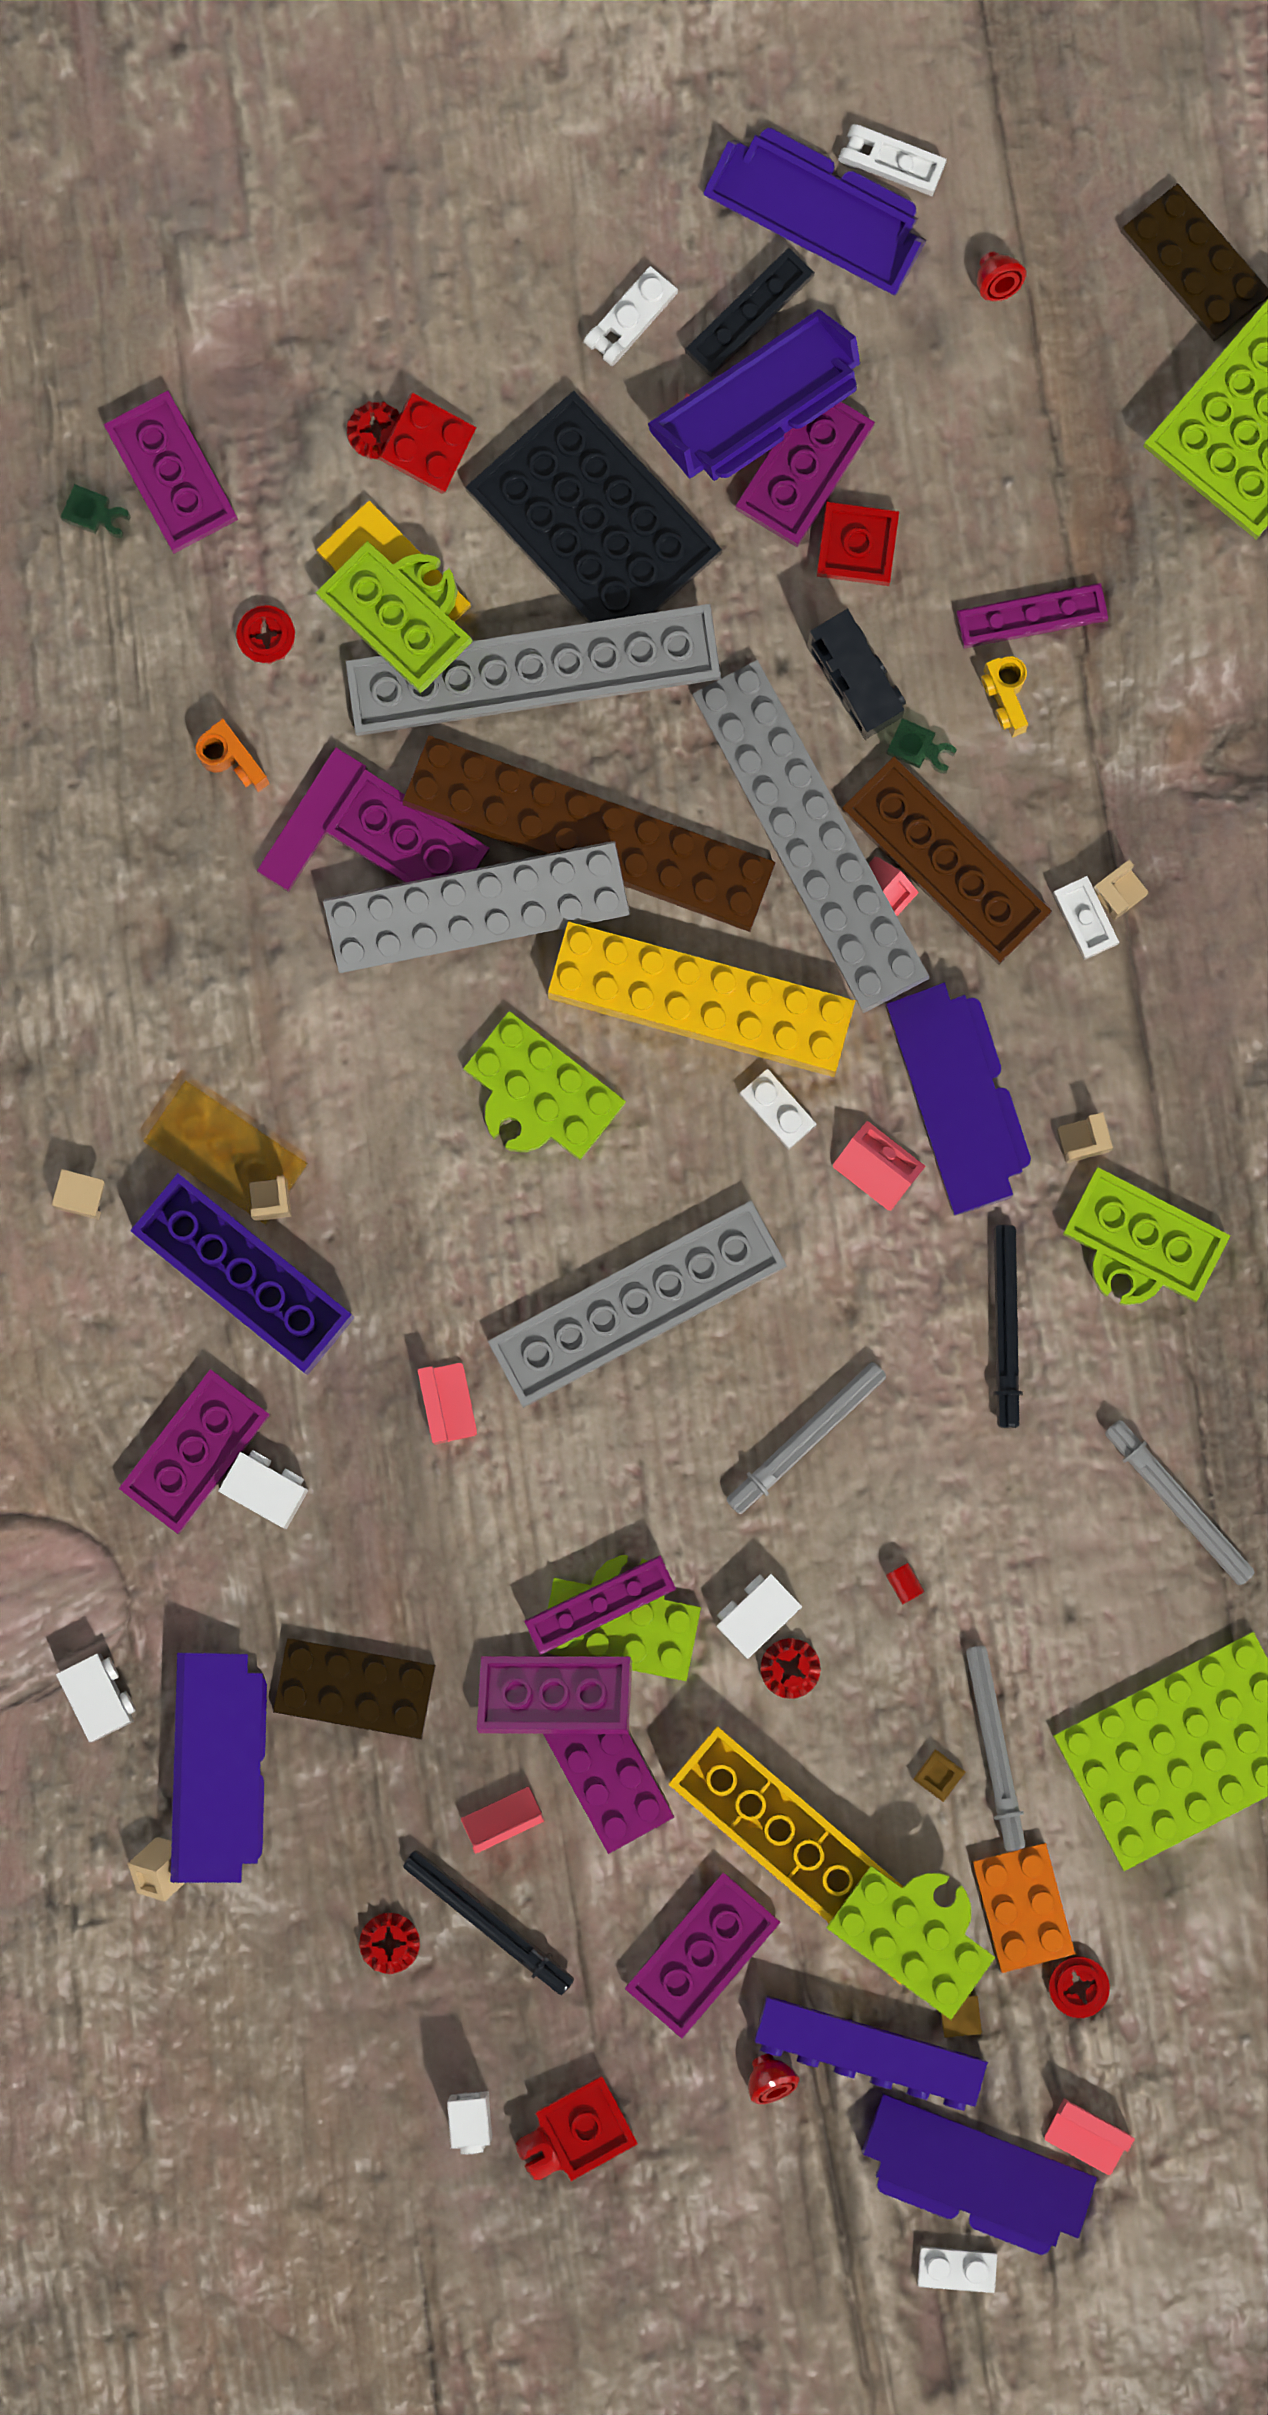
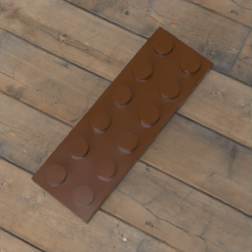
(946, 860)

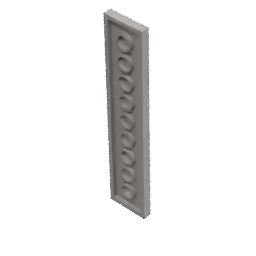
(542, 670)
(810, 836)

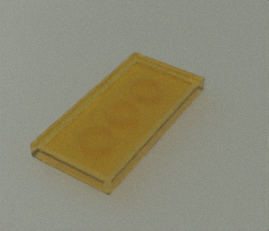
(220, 1147)

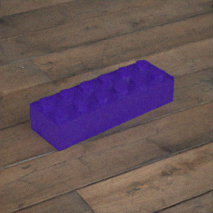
(242, 1274)

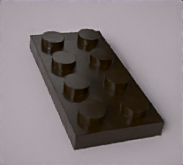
(1195, 261)
(354, 1688)

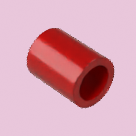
(905, 1583)

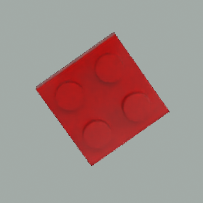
(427, 443)
(858, 544)

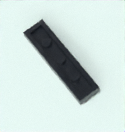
(749, 312)

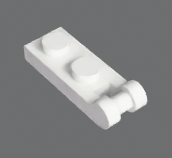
(893, 160)
(631, 315)

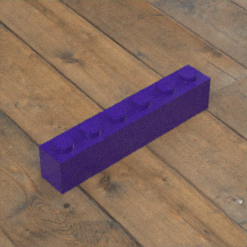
(870, 2051)

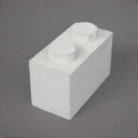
(263, 1489)
(758, 1615)
(96, 1696)
(470, 2121)

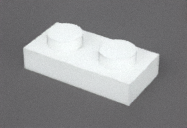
(1085, 917)
(778, 1109)
(957, 2269)

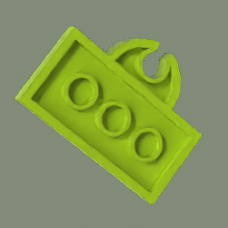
(399, 612)
(540, 1091)
(1143, 1240)
(654, 1635)
(914, 1936)

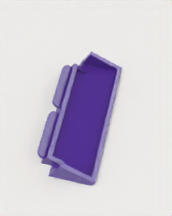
(834, 217)
(761, 399)
(964, 1115)
(217, 1768)
(958, 2168)

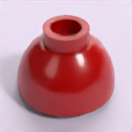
(999, 276)
(771, 2080)

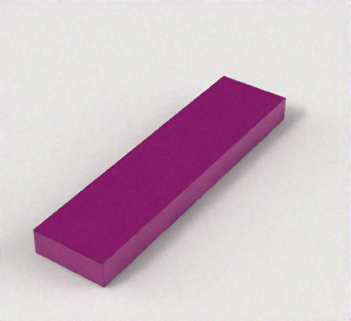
(1032, 615)
(310, 820)
(600, 1605)

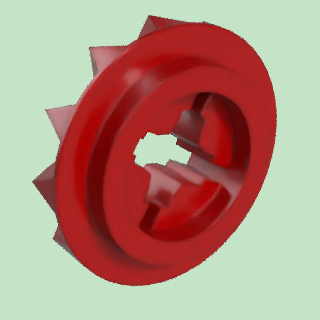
(360, 420)
(252, 624)
(787, 1650)
(402, 1930)
(1095, 1995)

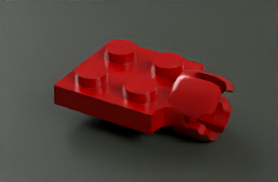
(577, 2133)

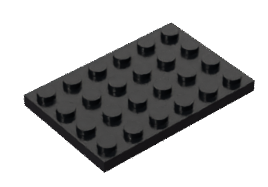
(592, 516)

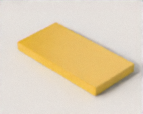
(372, 526)

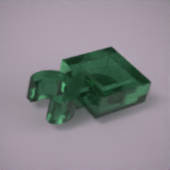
(89, 511)
(914, 744)

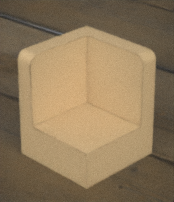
(1120, 890)
(1085, 1138)
(78, 1194)
(270, 1199)
(152, 1870)

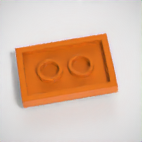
(1023, 1907)

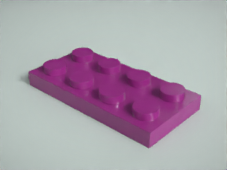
(170, 472)
(804, 472)
(401, 838)
(194, 1451)
(554, 1695)
(611, 1785)
(702, 1955)

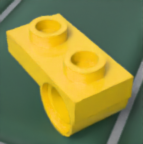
(1009, 712)

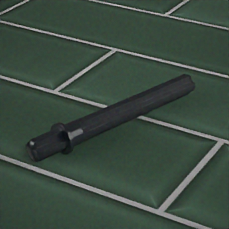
(1006, 1327)
(488, 1923)

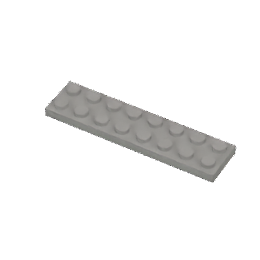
(476, 906)
(637, 1304)

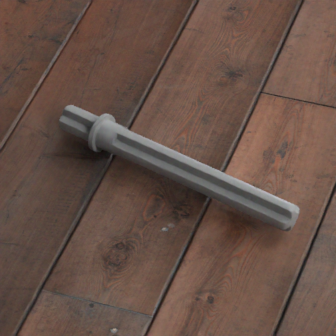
(806, 1438)
(1179, 1502)
(995, 1748)

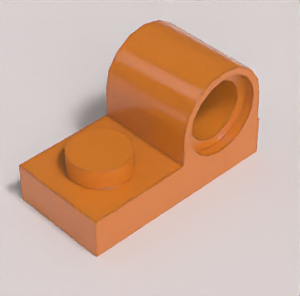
(234, 752)

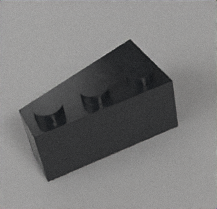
(855, 674)

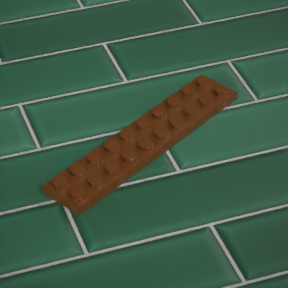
(557, 818)

